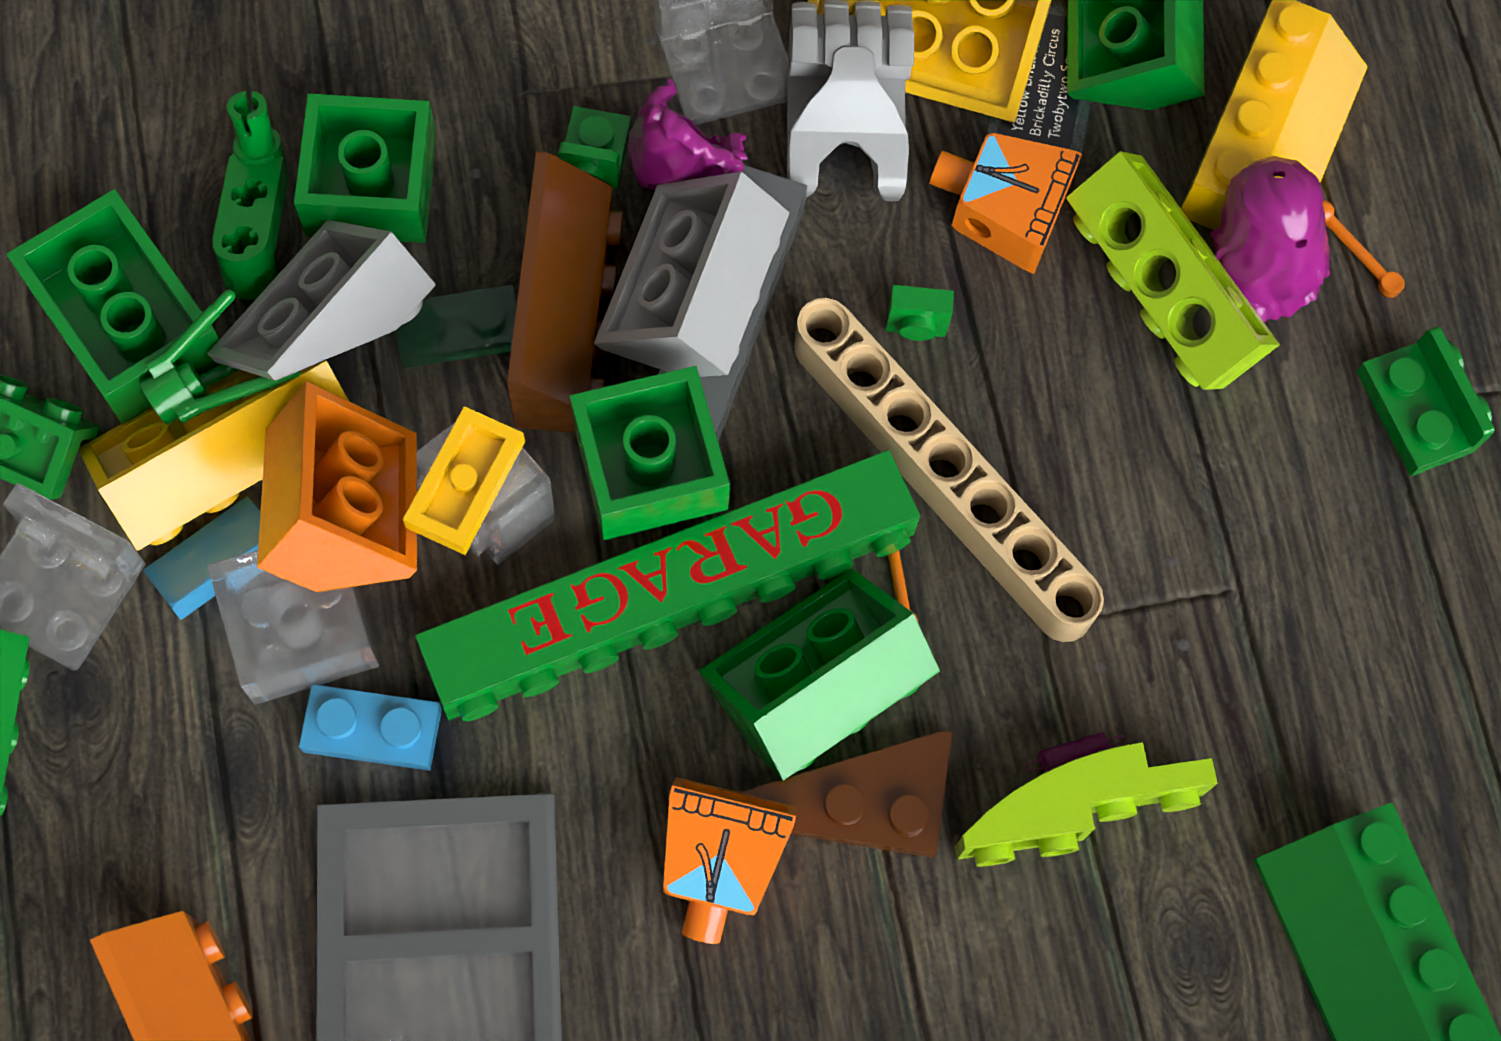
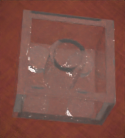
(287, 633)

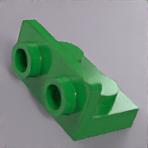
(1427, 402)
(39, 438)

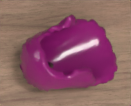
(673, 149)
(1274, 236)

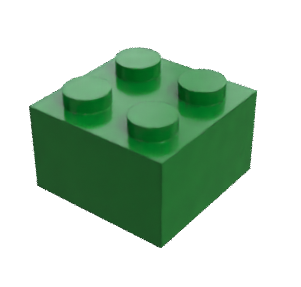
(366, 164)
(650, 452)

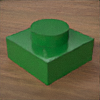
(919, 312)

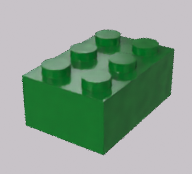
(111, 299)

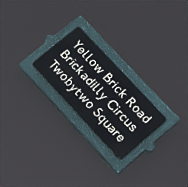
(1046, 109)

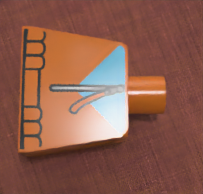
(1008, 194)
(721, 852)

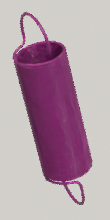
(1073, 750)

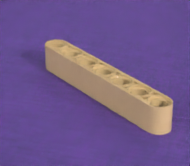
(953, 496)

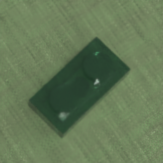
(459, 327)

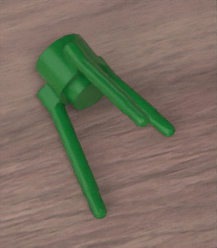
(180, 390)

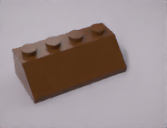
(561, 293)

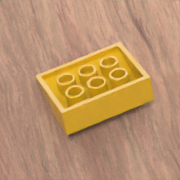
(972, 50)

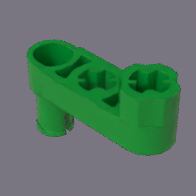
(256, 170)

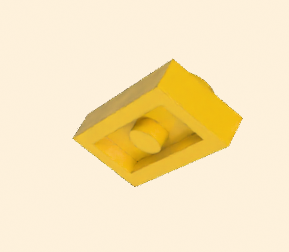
(464, 480)

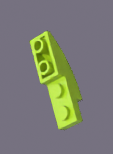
(1059, 804)

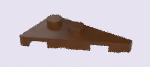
(872, 800)

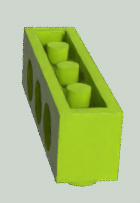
(1236, 331)

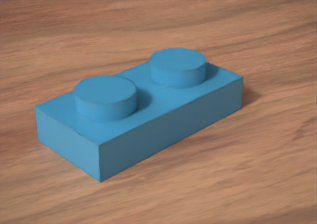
(370, 727)

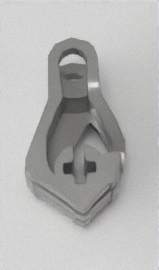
(849, 89)

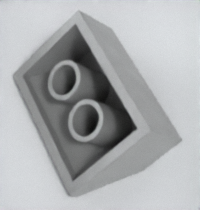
(694, 274)

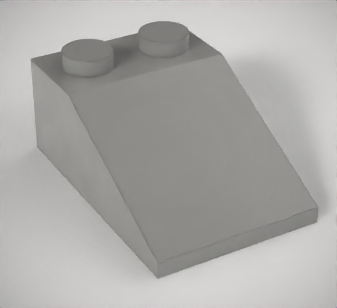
(328, 299)

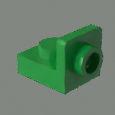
(597, 143)

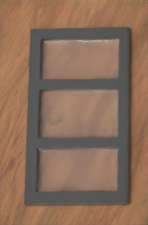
(438, 920)

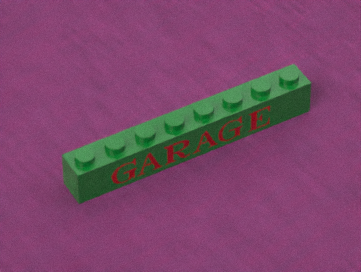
(667, 586)

